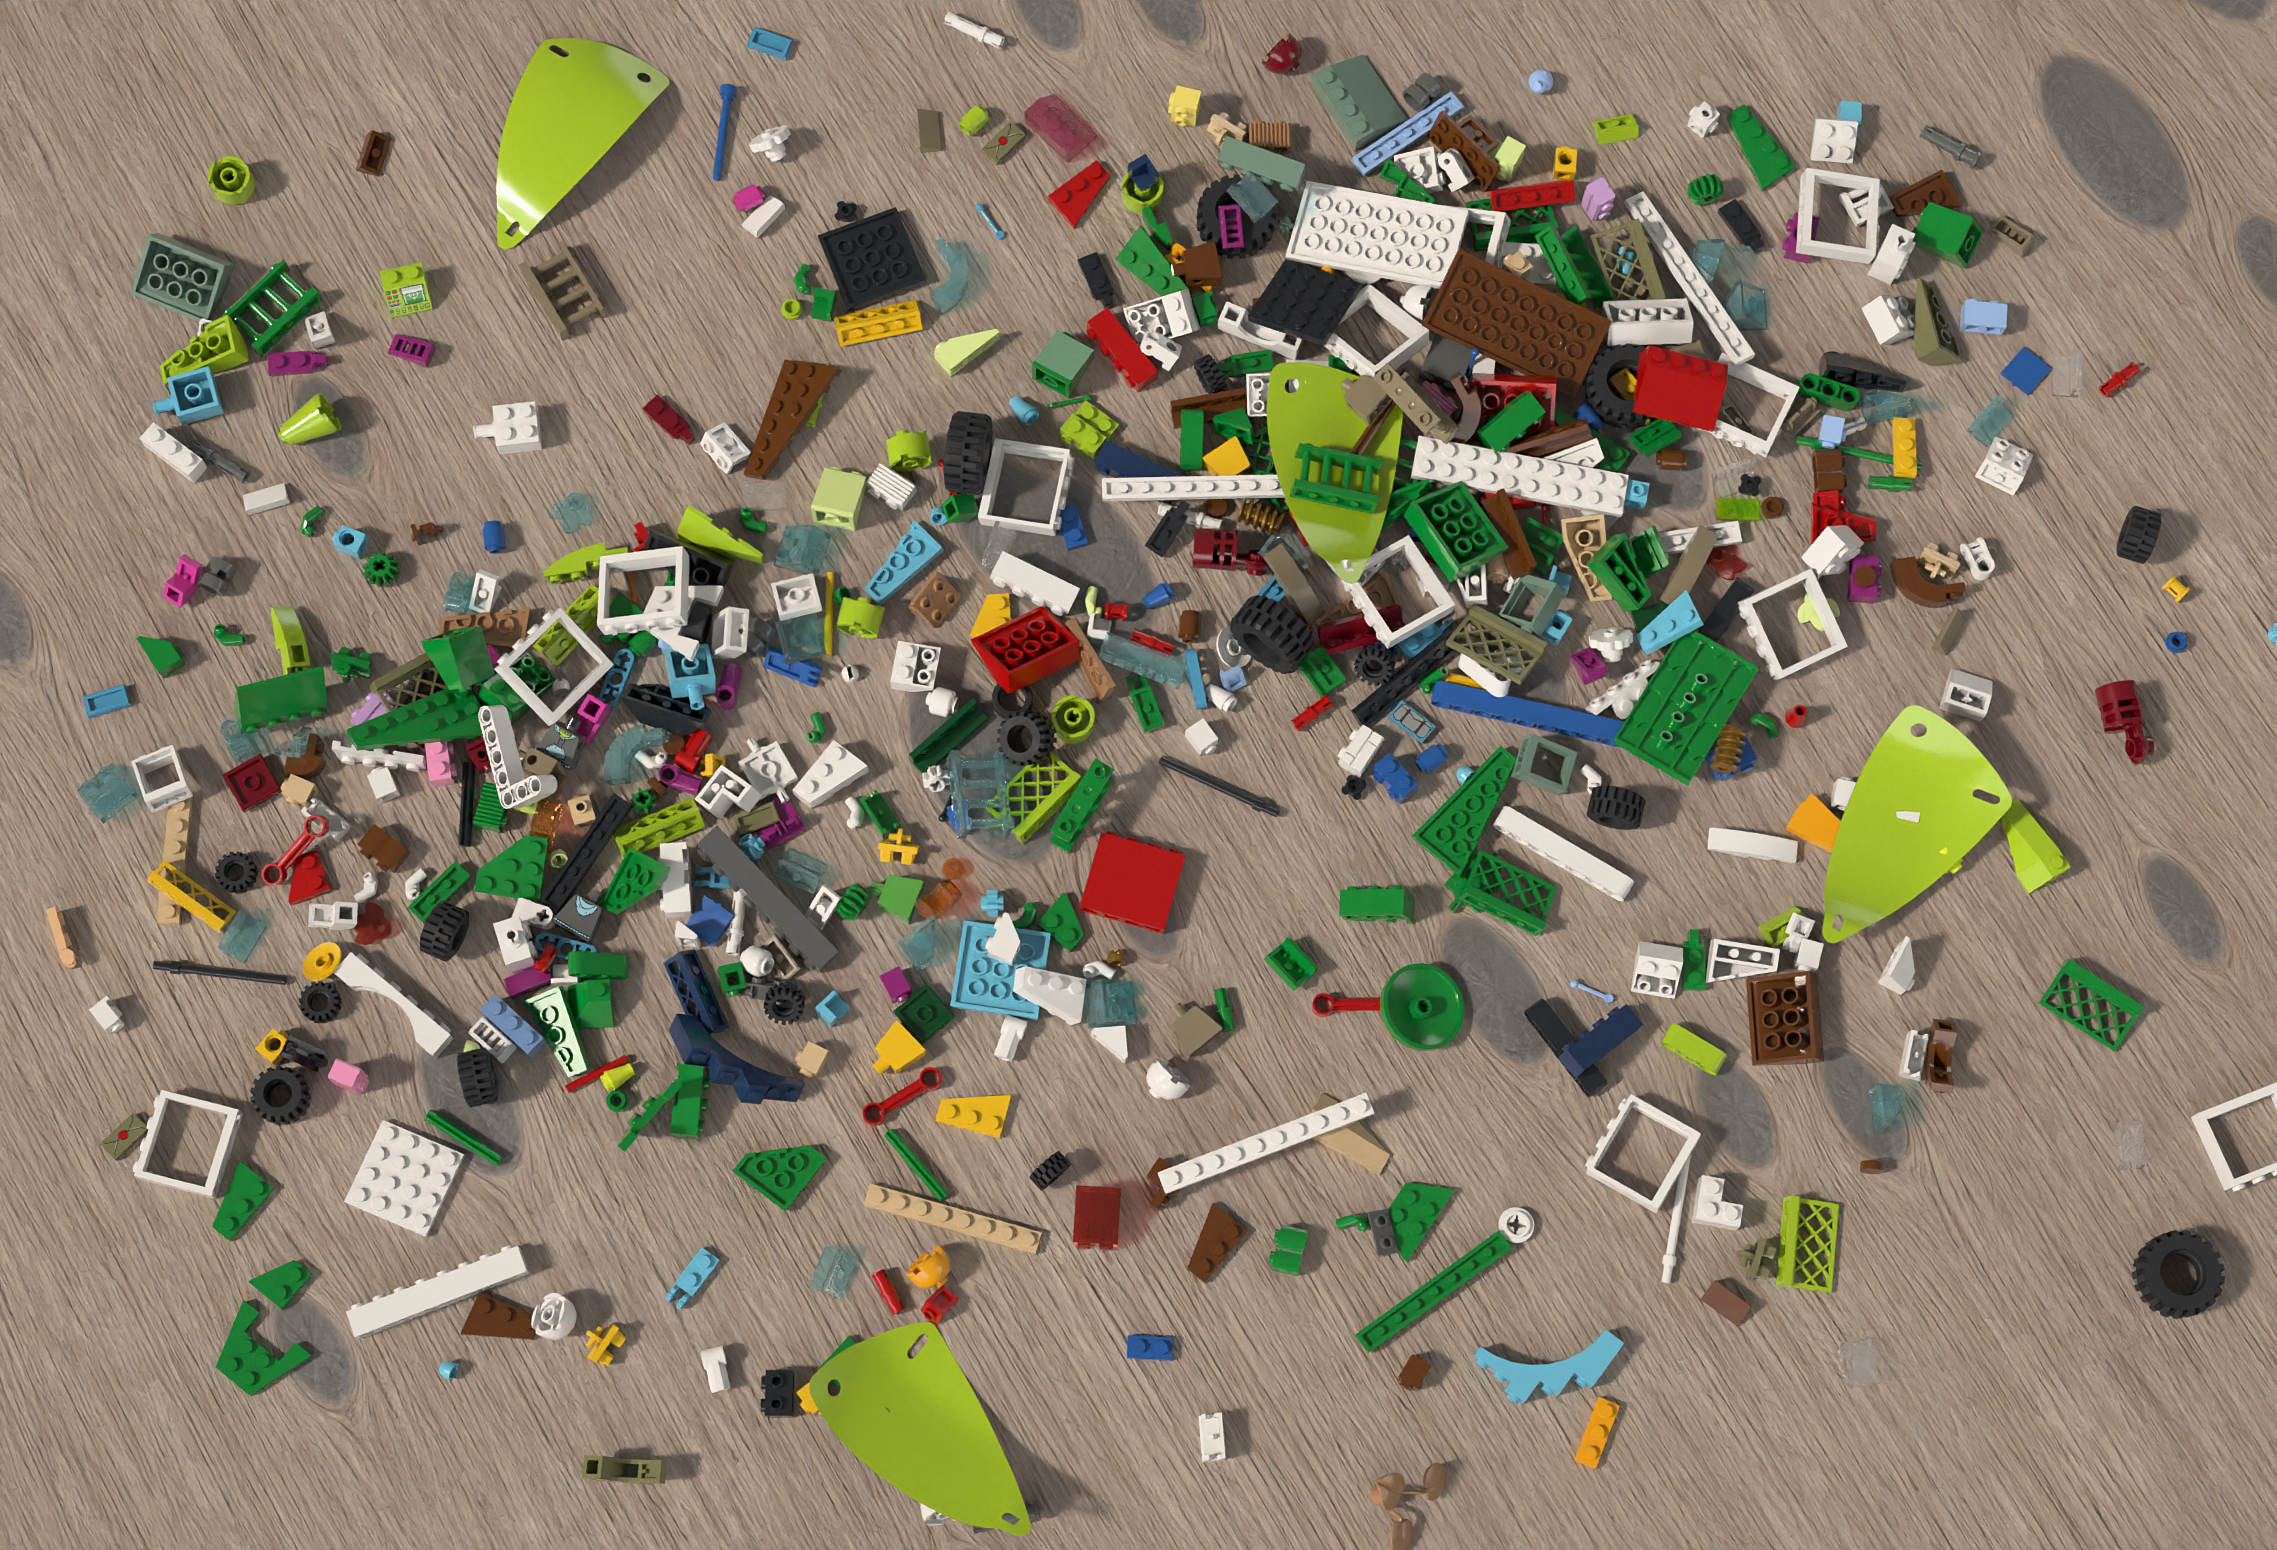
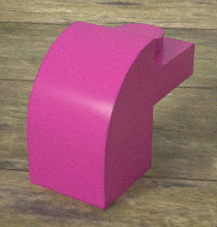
(184, 583)
(593, 715)

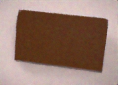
(373, 153)
(1726, 1302)

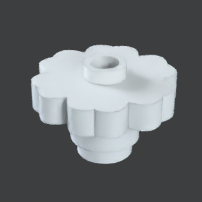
(771, 142)
(1611, 642)

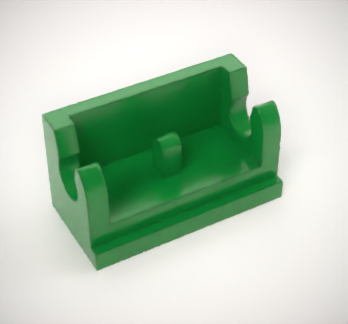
(880, 814)

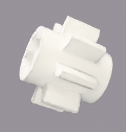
(935, 778)

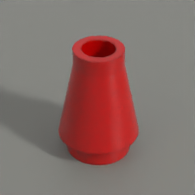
(1795, 720)

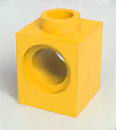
(1563, 171)
(265, 1046)

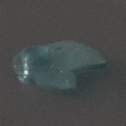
(569, 515)

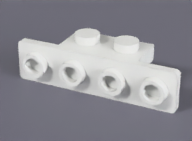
(1626, 693)

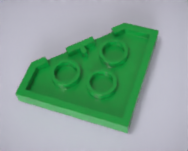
(517, 870)
(633, 881)
(780, 1172)

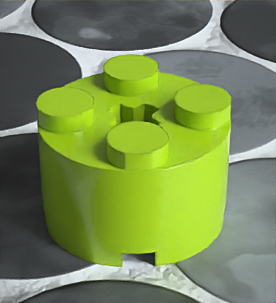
(231, 180)
(1137, 200)
(908, 451)
(860, 617)
(1079, 709)

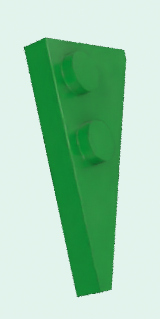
(1402, 498)

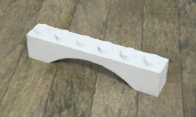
(359, 976)

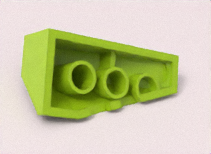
(217, 347)
(700, 531)
(2033, 852)

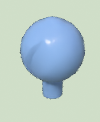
(1540, 81)

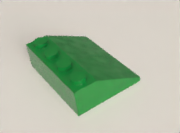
(1455, 530)
(280, 700)

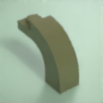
(624, 1470)

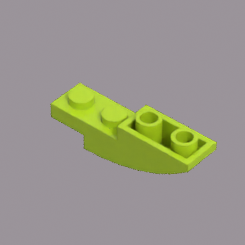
(576, 564)
(289, 639)

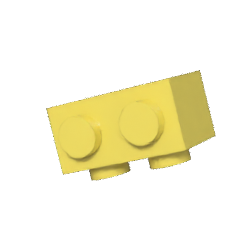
(1184, 106)

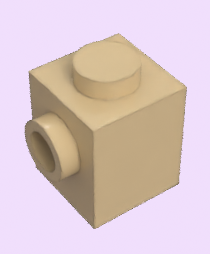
(1517, 265)
(298, 791)
(582, 811)
(811, 1059)

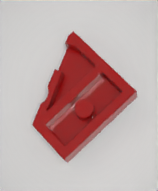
(308, 878)

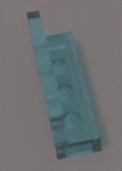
(1142, 660)

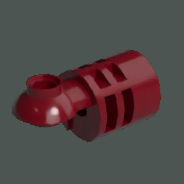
(1227, 555)
(2123, 713)

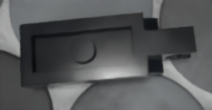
(1741, 225)
(1096, 279)
(1168, 529)

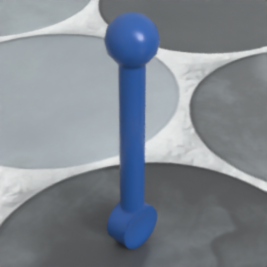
(1475, 352)

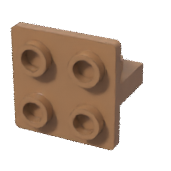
(934, 599)

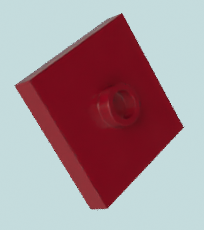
(252, 783)

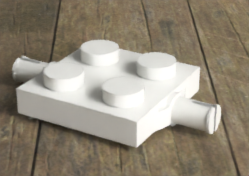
(768, 770)

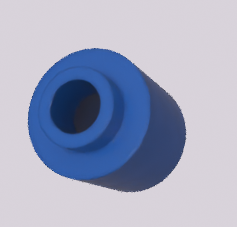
(494, 537)
(1431, 758)

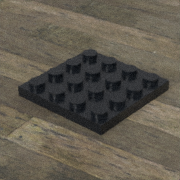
(871, 259)
(1304, 302)

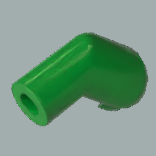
(307, 521)

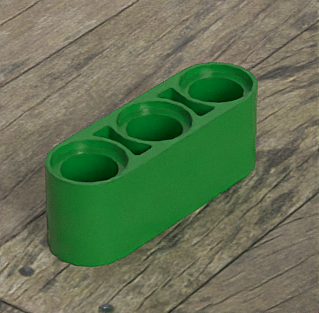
(1838, 390)
(1191, 440)
(598, 965)

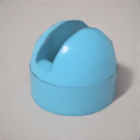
(934, 516)
(1464, 773)
(448, 1369)

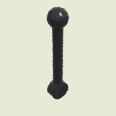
(942, 817)

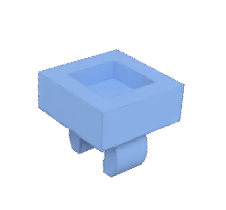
(1232, 678)

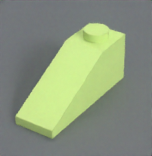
(962, 350)

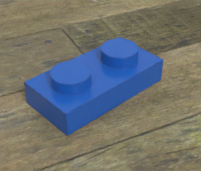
(1072, 528)
(1149, 1348)

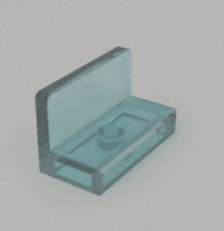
(1252, 196)
(1990, 422)
(1276, 539)
(297, 746)
(800, 870)
(242, 936)
(833, 1271)

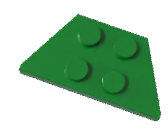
(1414, 1214)

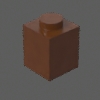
(1413, 1373)

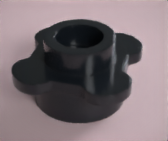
(845, 217)
(1745, 489)
(1353, 781)

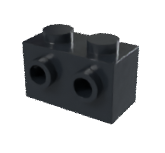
(778, 1394)

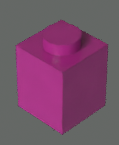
(896, 985)

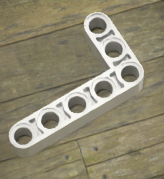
(505, 762)

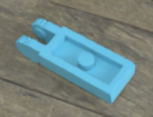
(693, 1276)

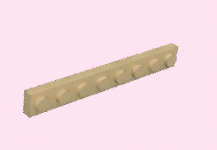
(952, 1219)

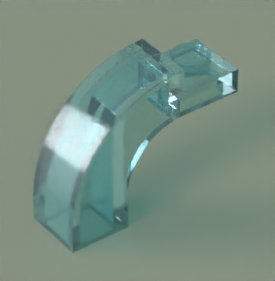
(954, 288)
(625, 747)

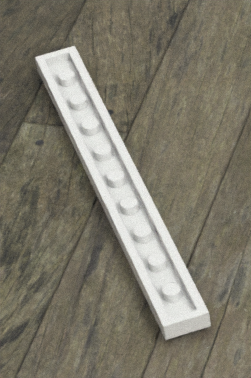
(1690, 279)
(1191, 488)
(1265, 1143)

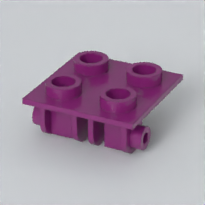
(788, 827)

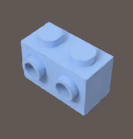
(1983, 317)

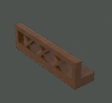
(1211, 404)
(1552, 439)
(1502, 516)

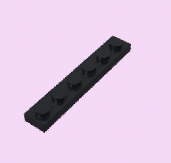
(1403, 681)
(586, 853)

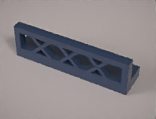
(699, 990)

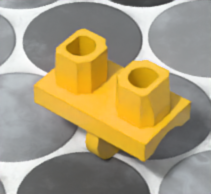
(908, 850)
(598, 1352)

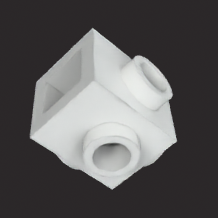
(1703, 119)

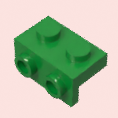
(1291, 963)

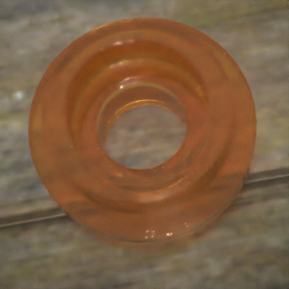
(953, 875)

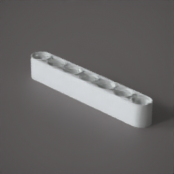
(1563, 853)

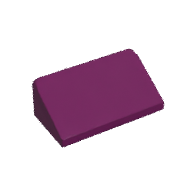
(526, 982)

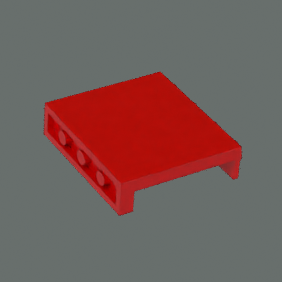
(1132, 882)

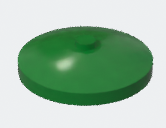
(1422, 1007)

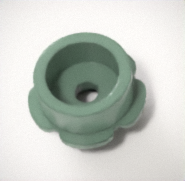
(1285, 223)

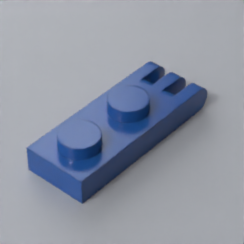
(801, 671)

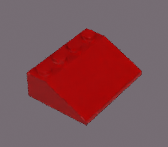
(1679, 388)
(1500, 389)
(1027, 649)

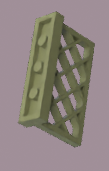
(1643, 256)
(1505, 634)
(404, 673)

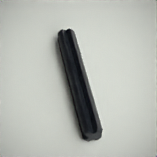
(466, 805)

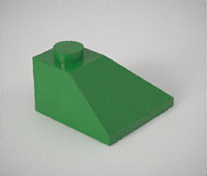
(592, 1004)

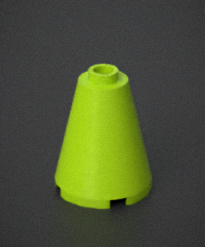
(310, 422)

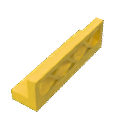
(878, 325)
(185, 899)

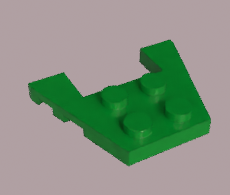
(1406, 187)
(651, 1107)
(250, 1363)

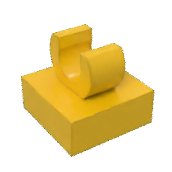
(712, 763)

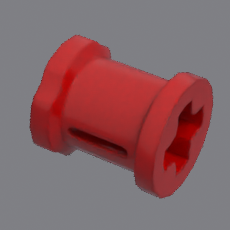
(1116, 611)

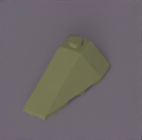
(1931, 334)

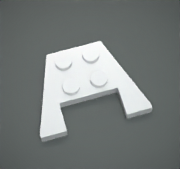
(664, 600)

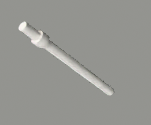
(1669, 1259)

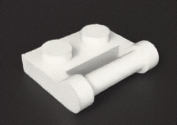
(1859, 211)

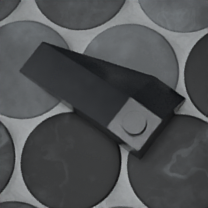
(1857, 374)
(705, 566)

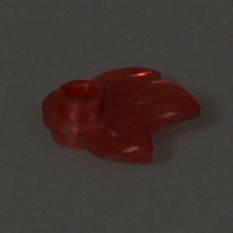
(1727, 562)
(368, 924)

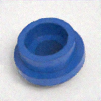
(2180, 638)

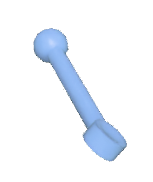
(1607, 998)

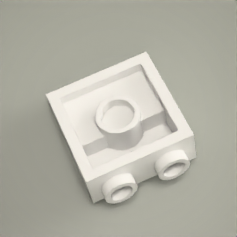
(1422, 168)
(796, 597)

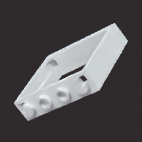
(1500, 231)
(1830, 250)
(1397, 317)
(1768, 383)
(1032, 450)
(640, 561)
(1427, 577)
(1823, 612)
(526, 693)
(1614, 1126)
(2212, 1147)
(221, 1156)

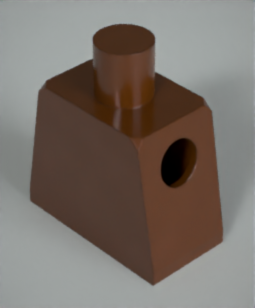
(1199, 266)

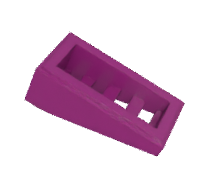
(1222, 210)
(424, 360)

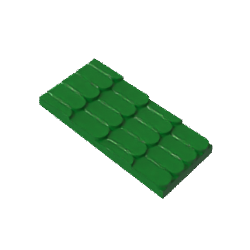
(1685, 705)

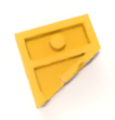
(992, 614)

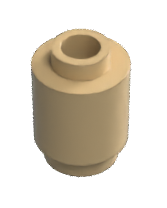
(1497, 570)

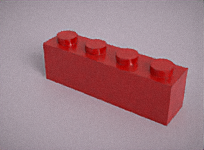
(1122, 350)

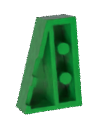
(1510, 422)
(1619, 573)
(1376, 903)
(690, 1102)

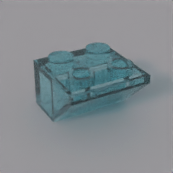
(802, 549)
(107, 793)
(1110, 1003)

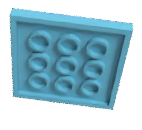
(988, 984)

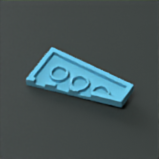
(907, 560)

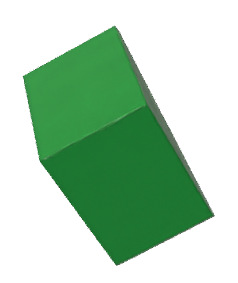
(1234, 424)

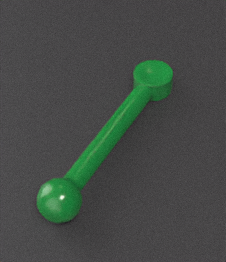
(1087, 397)

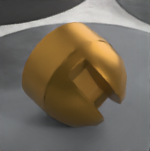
(1116, 959)

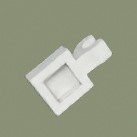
(1797, 928)

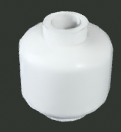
(942, 702)
(757, 961)

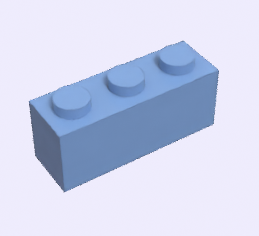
(513, 1026)

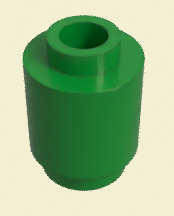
(642, 643)

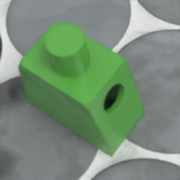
(898, 896)

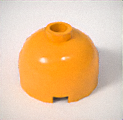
(930, 1269)

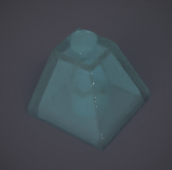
(1706, 257)
(1746, 306)
(1884, 406)
(801, 638)
(919, 944)
(1885, 1104)

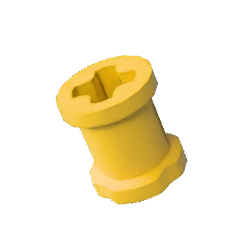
(2175, 588)

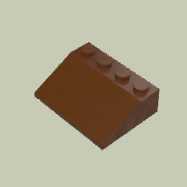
(1785, 1019)

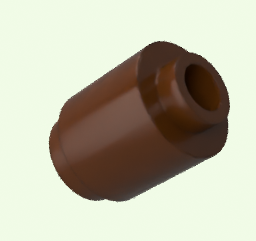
(1671, 459)
(1189, 626)

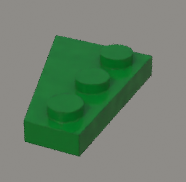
(241, 1201)

